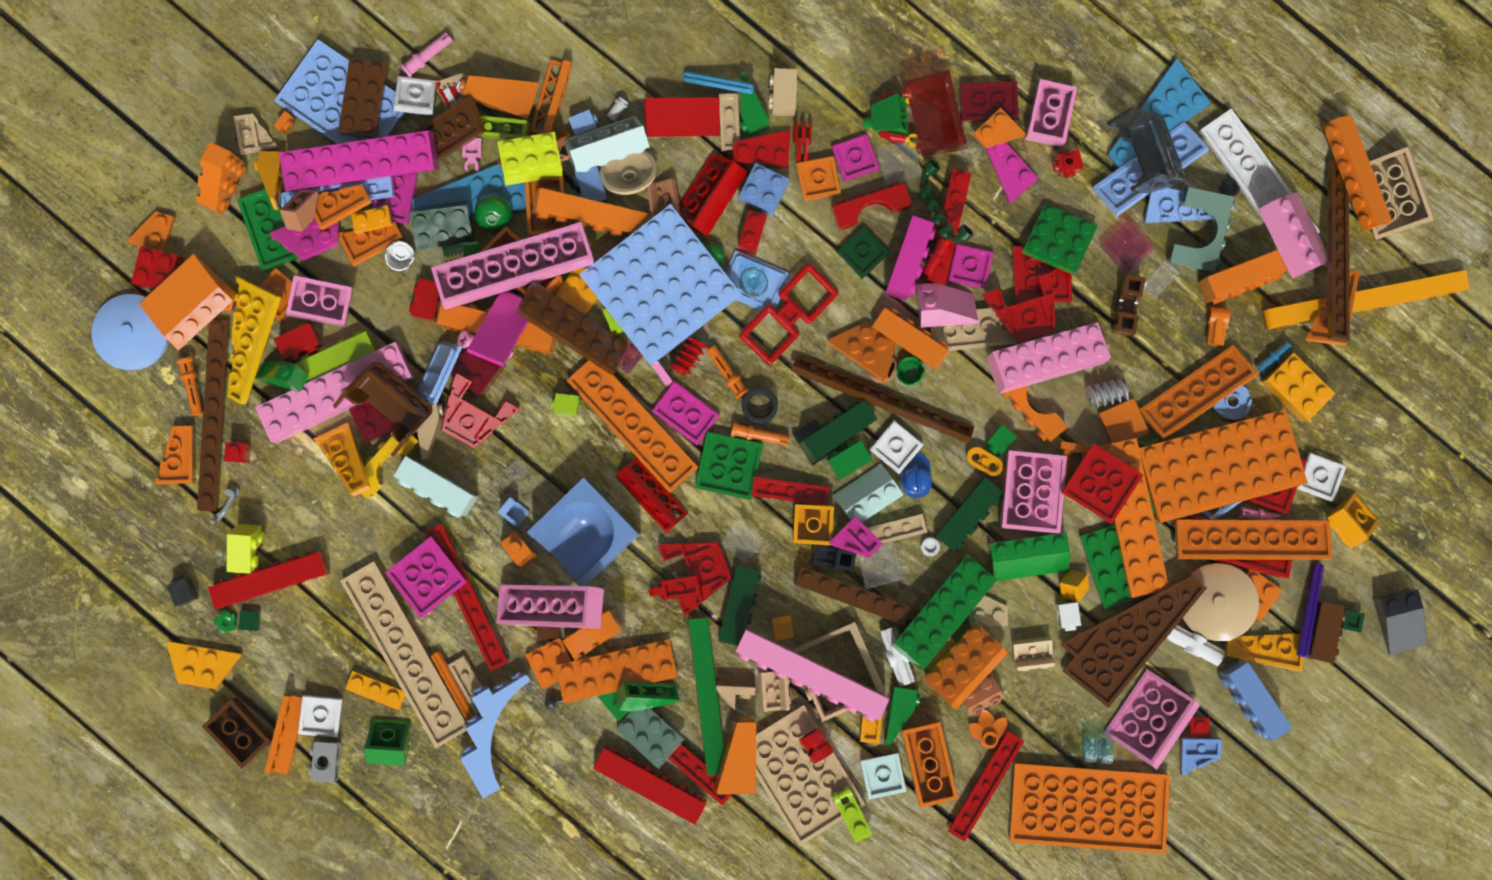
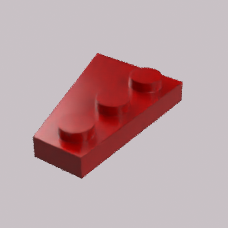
(765, 150)
(1278, 501)

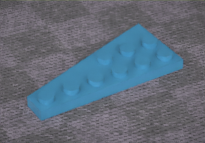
(1175, 99)
(473, 188)

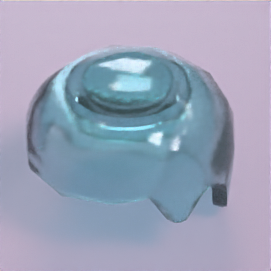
(753, 282)

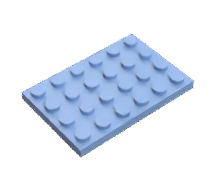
(318, 91)

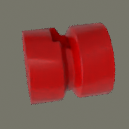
(816, 745)

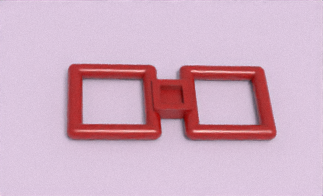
(788, 313)

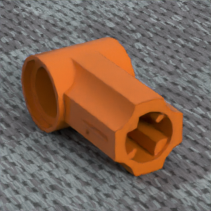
(1217, 321)

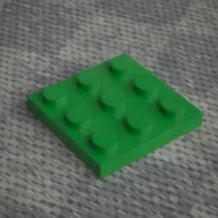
(1060, 239)
(728, 465)

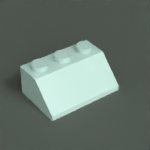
(868, 494)

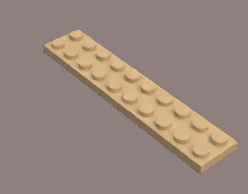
(405, 654)

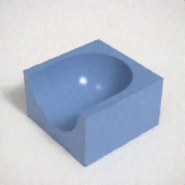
(584, 532)

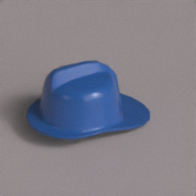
(917, 477)

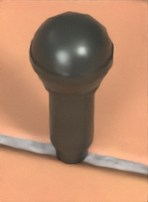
(551, 702)

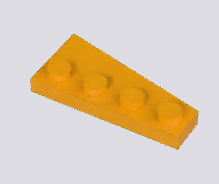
(344, 456)
(1267, 650)

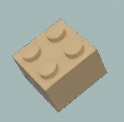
(784, 89)

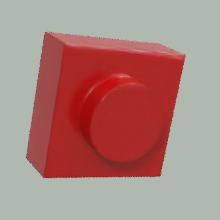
(1199, 727)

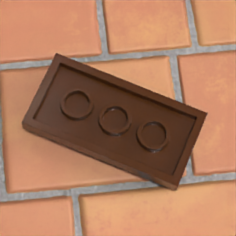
(363, 98)
(455, 127)

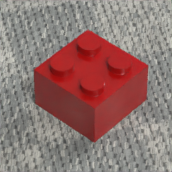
(154, 267)

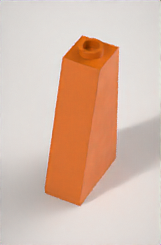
(502, 95)
(738, 763)

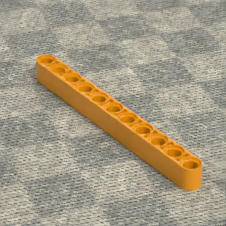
(1372, 298)

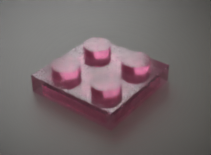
(1127, 247)

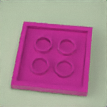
(426, 577)

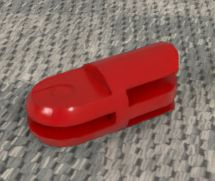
(802, 140)

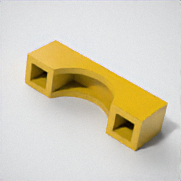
(374, 464)

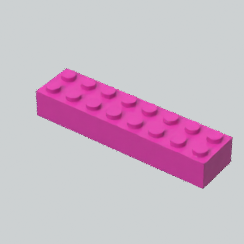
(359, 161)

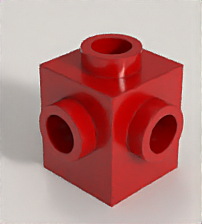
(1067, 163)

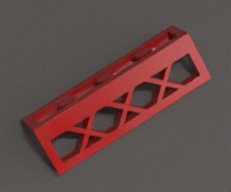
(649, 497)

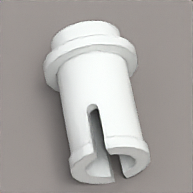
(617, 109)

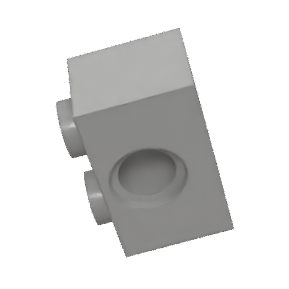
(332, 752)

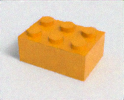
(1298, 387)

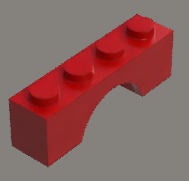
(893, 198)

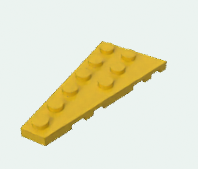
(249, 335)

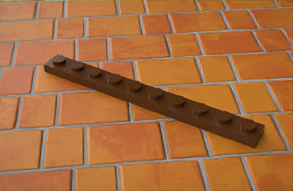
(1338, 256)
(883, 399)
(213, 415)

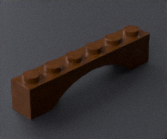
(852, 595)

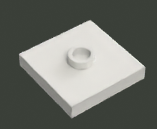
(414, 95)
(896, 447)
(1322, 477)
(320, 716)

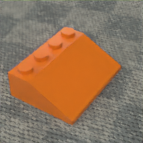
(187, 301)

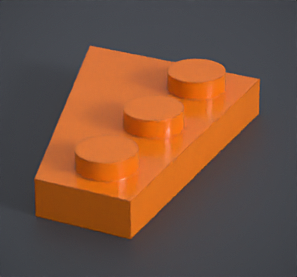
(339, 204)
(368, 244)
(178, 460)

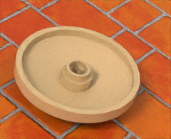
(1226, 605)

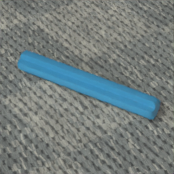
(718, 82)

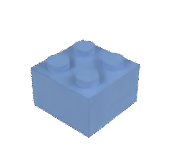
(764, 190)

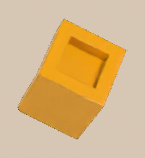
(1074, 585)
(782, 627)

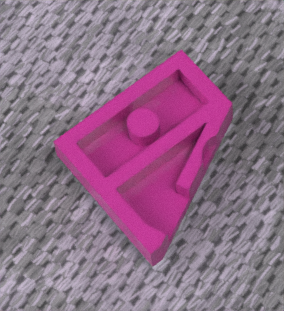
(857, 539)

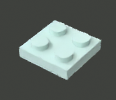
(883, 775)

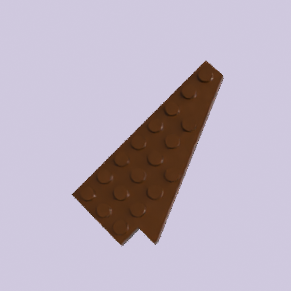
(1120, 645)

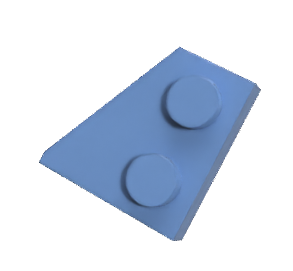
(1198, 752)

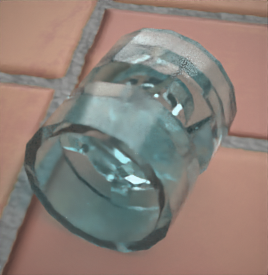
(1098, 750)

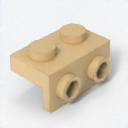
(1033, 653)
(773, 692)

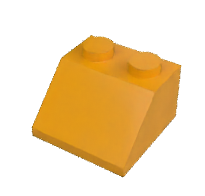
(1352, 521)

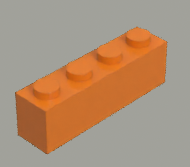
(911, 339)

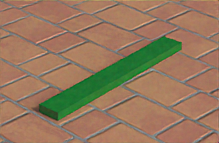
(706, 694)

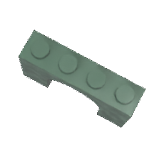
(1218, 208)

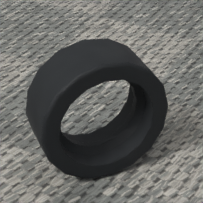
(762, 391)

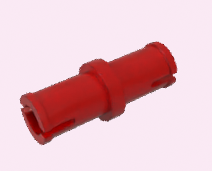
(936, 257)

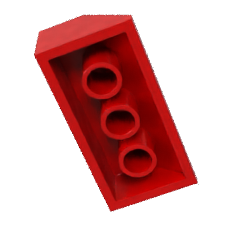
(710, 193)

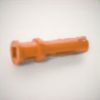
(732, 381)
(196, 409)
(750, 432)

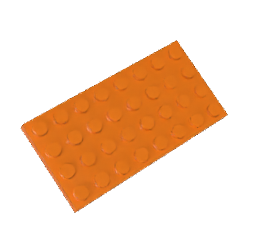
(1222, 466)
(1089, 808)

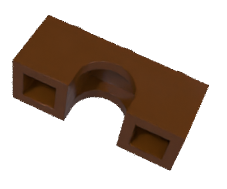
(1126, 312)

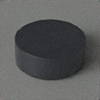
(1229, 187)

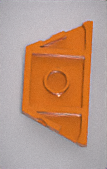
(866, 348)

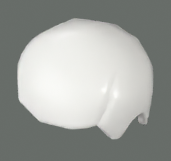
(399, 255)

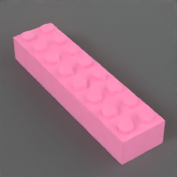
(512, 265)
(301, 410)
(812, 674)

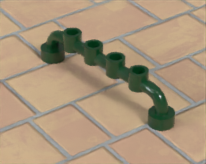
(934, 205)

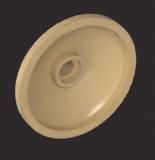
(629, 174)

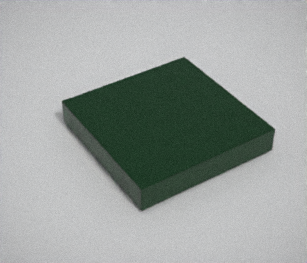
(862, 252)

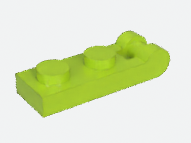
(852, 814)

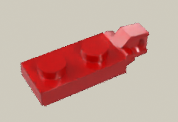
(678, 588)

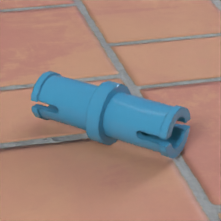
(1274, 357)

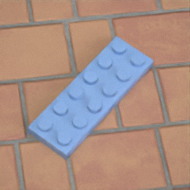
(1115, 188)

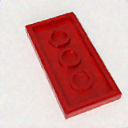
(682, 117)

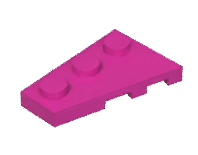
(1012, 172)

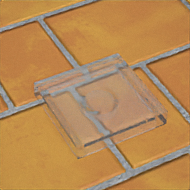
(898, 163)

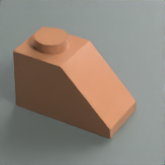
(300, 210)

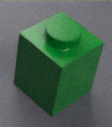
(1000, 440)

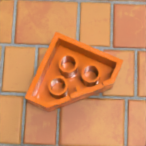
(219, 177)
(586, 639)

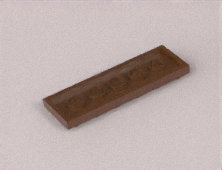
(572, 327)

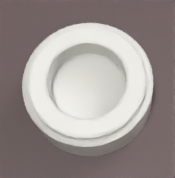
(930, 546)

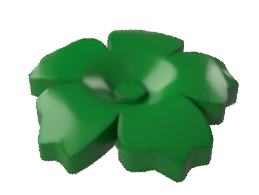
(225, 622)

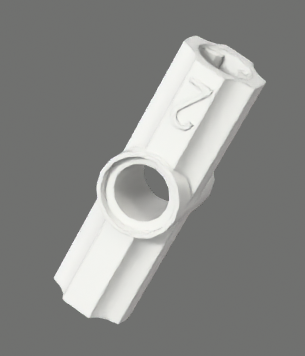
(1196, 645)
(896, 660)

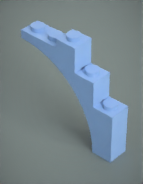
(489, 704)

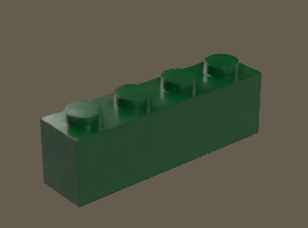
(838, 431)
(968, 514)
(739, 605)

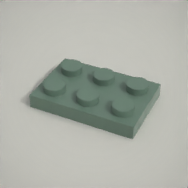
(650, 735)

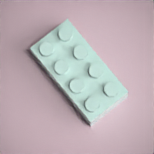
(606, 144)
(434, 485)

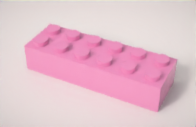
(1048, 358)
(550, 606)

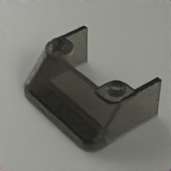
(1152, 147)

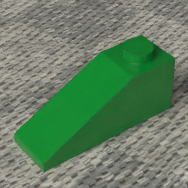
(752, 113)
(283, 375)
(644, 695)
(901, 708)

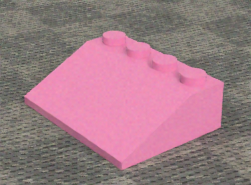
(1294, 234)
(1033, 491)
(1152, 719)

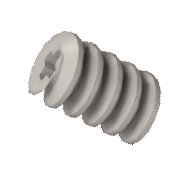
(1106, 392)

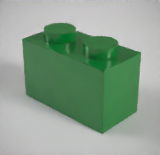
(849, 460)

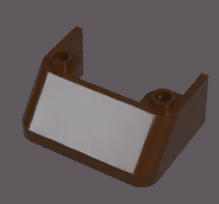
(391, 398)

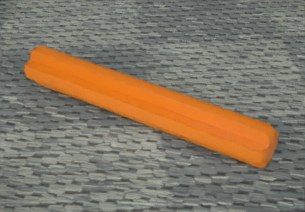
(452, 685)

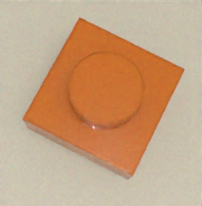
(284, 123)

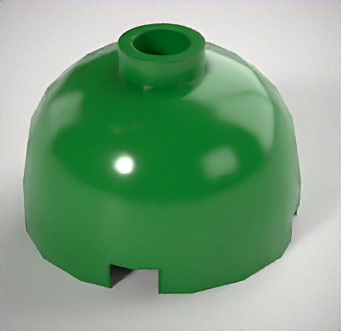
(493, 212)

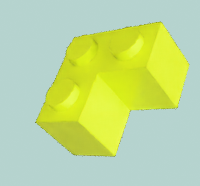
(242, 547)

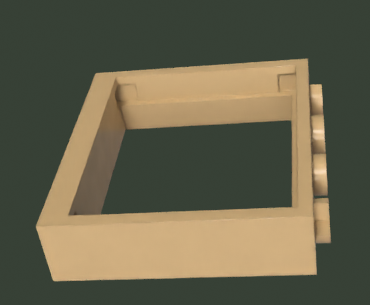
(818, 710)

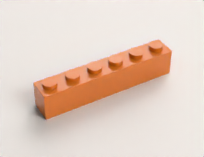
(1357, 173)
(588, 212)

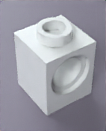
(1068, 615)

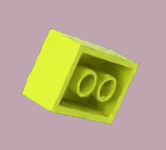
(530, 158)

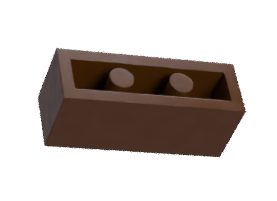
(1326, 632)

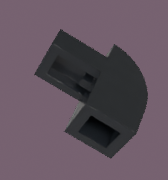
(833, 558)

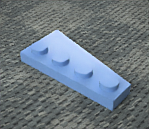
(1165, 207)

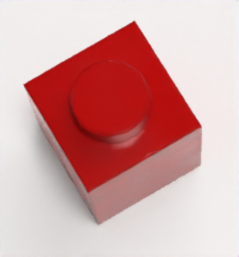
(237, 452)

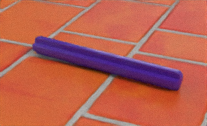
(1310, 610)

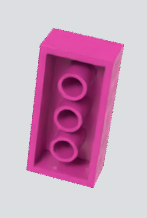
(908, 261)

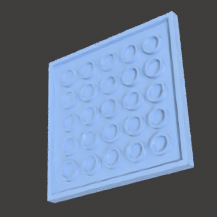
(660, 284)

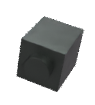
(182, 591)

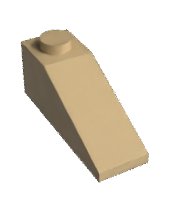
(428, 431)

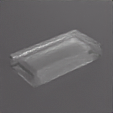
(1161, 279)

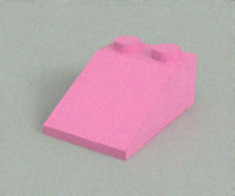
(944, 306)

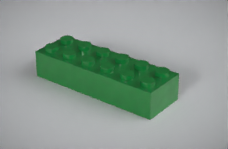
(944, 612)

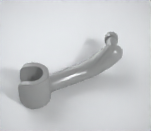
(232, 492)

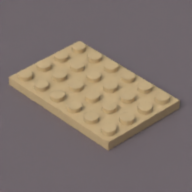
(796, 784)

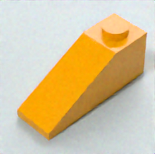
(270, 172)

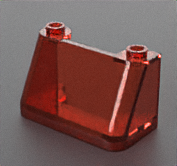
(935, 114)

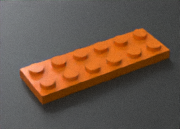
(1198, 392)
(607, 671)

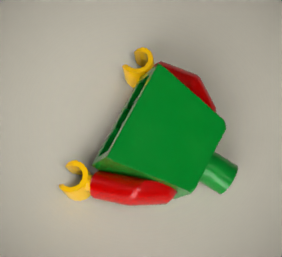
(890, 119)

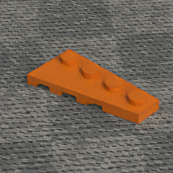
(1319, 330)

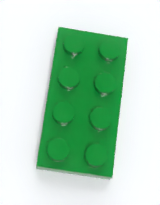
(260, 221)
(1106, 566)

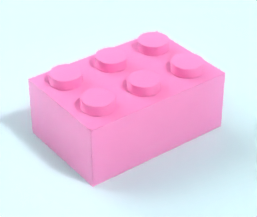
(1051, 113)
(319, 301)

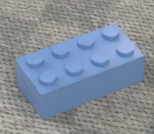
(1255, 700)

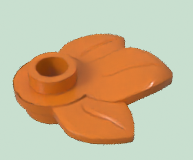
(988, 726)

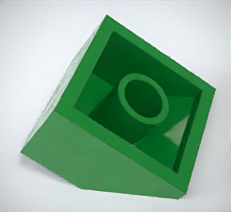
(388, 742)

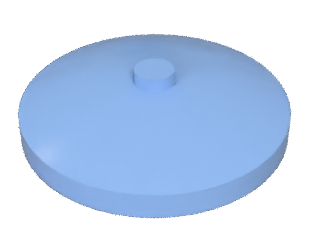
(126, 334)

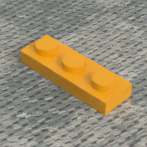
(375, 690)

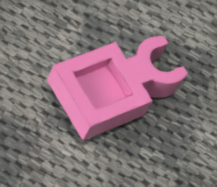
(472, 151)

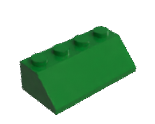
(1029, 556)

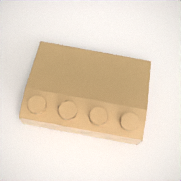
(1402, 192)

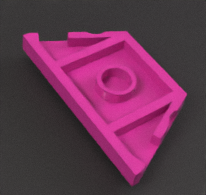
(309, 241)

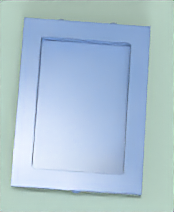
(776, 277)
(438, 371)

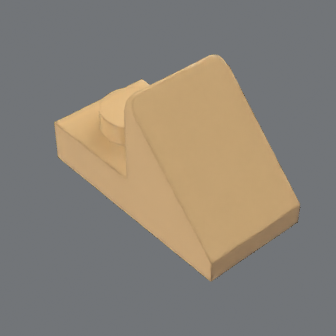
(729, 692)

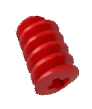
(687, 357)

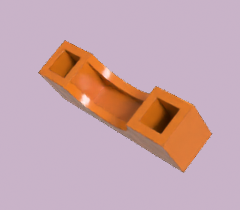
(1047, 425)

